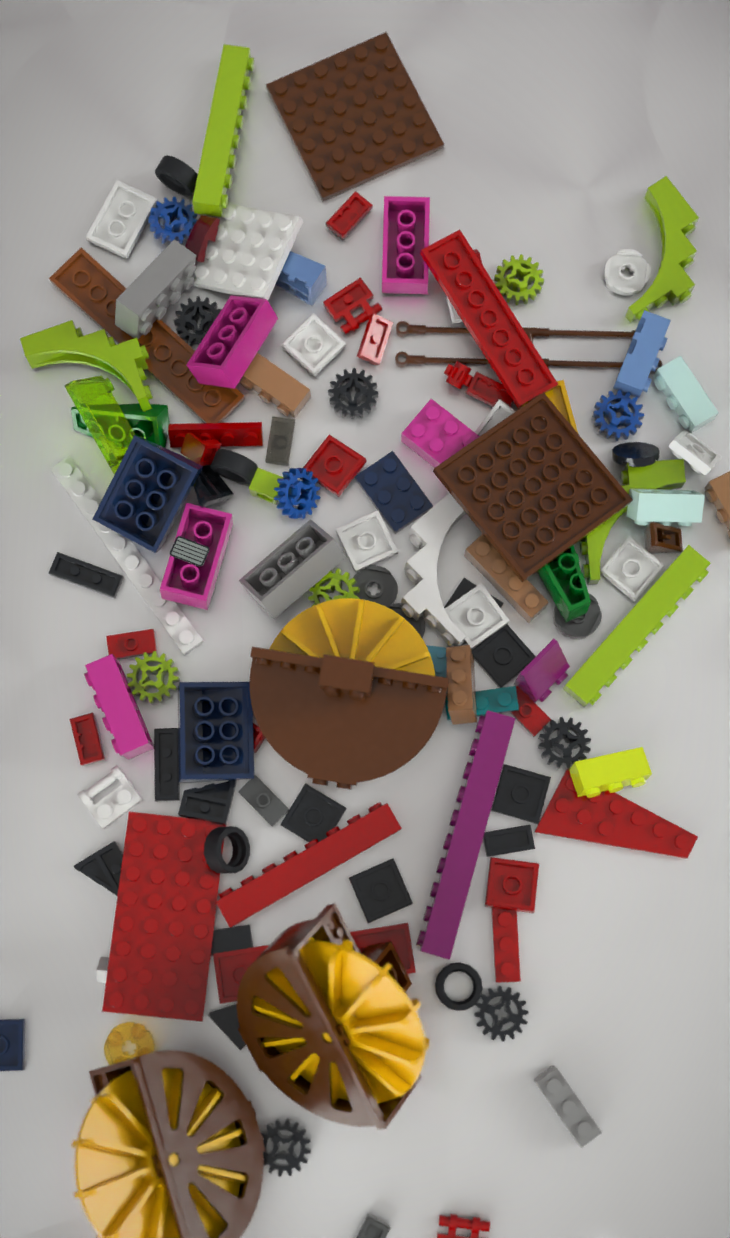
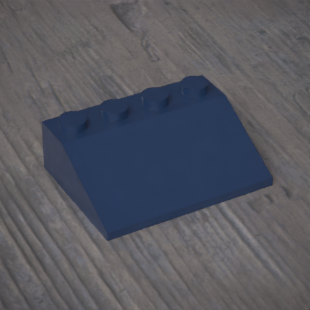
(147, 493)
(215, 731)

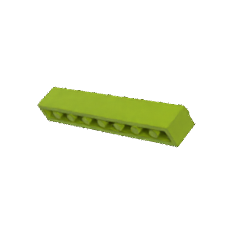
(222, 131)
(636, 626)

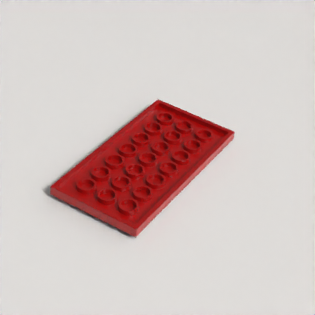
(162, 920)

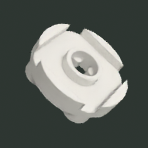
(627, 285)

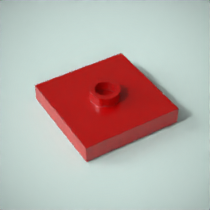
(335, 465)
(512, 885)

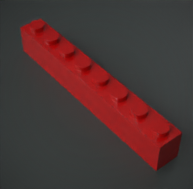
(307, 865)

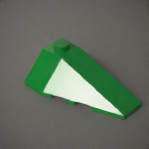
(149, 424)

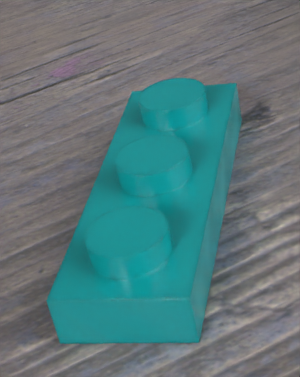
(496, 700)

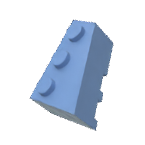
(642, 354)

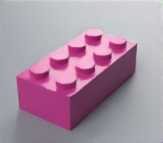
(403, 239)
(232, 341)
(436, 434)
(185, 581)
(120, 707)

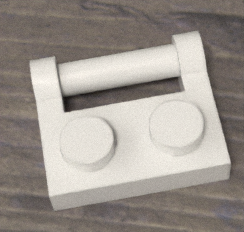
(115, 803)

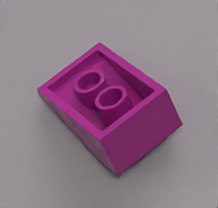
(543, 672)

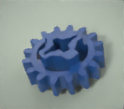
(166, 214)
(627, 419)
(297, 493)

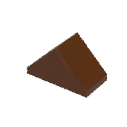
(662, 539)

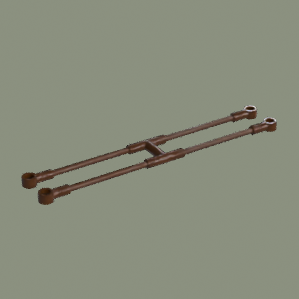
(531, 332)

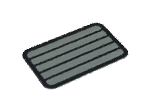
(189, 551)

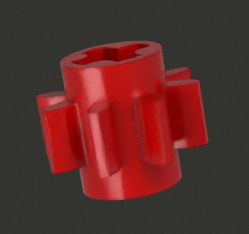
(458, 375)

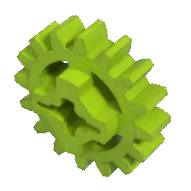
(525, 272)
(335, 583)
(160, 672)

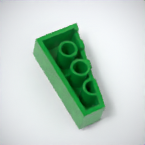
(566, 584)

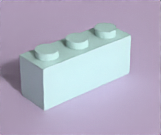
(685, 394)
(665, 506)

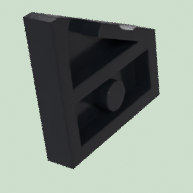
(211, 488)

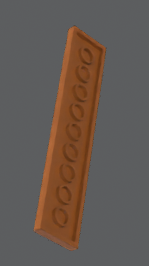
(96, 294)

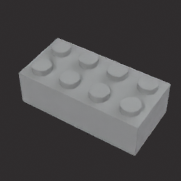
(155, 290)
(292, 568)

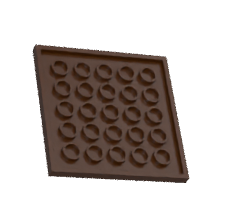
(354, 116)
(532, 486)

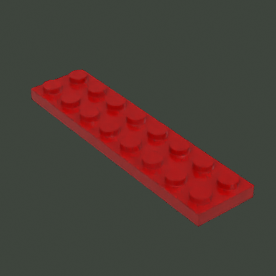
(488, 318)
(232, 965)

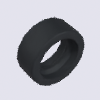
(176, 175)
(234, 466)
(240, 852)
(477, 986)

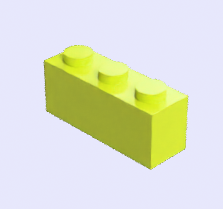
(610, 772)

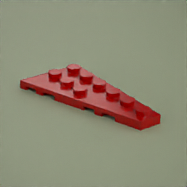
(611, 822)

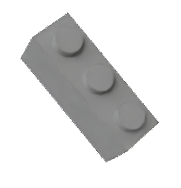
(567, 1106)

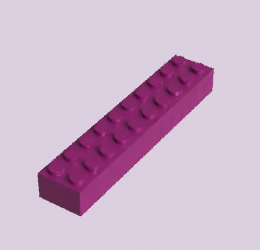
(467, 834)

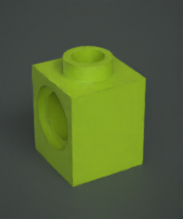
(263, 485)

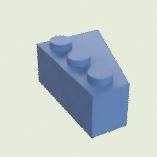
(302, 278)

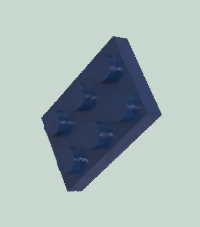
(393, 492)

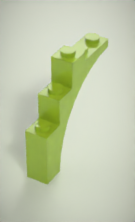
(675, 222)
(69, 345)
(659, 475)

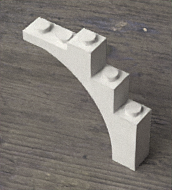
(422, 568)

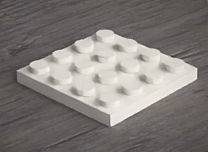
(247, 252)

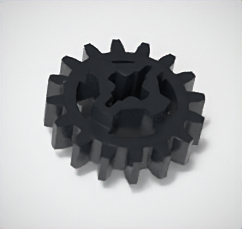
(190, 320)
(343, 393)
(563, 733)
(511, 1017)
(291, 1158)

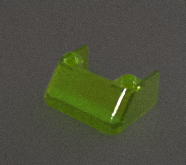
(102, 416)

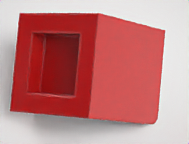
(199, 451)

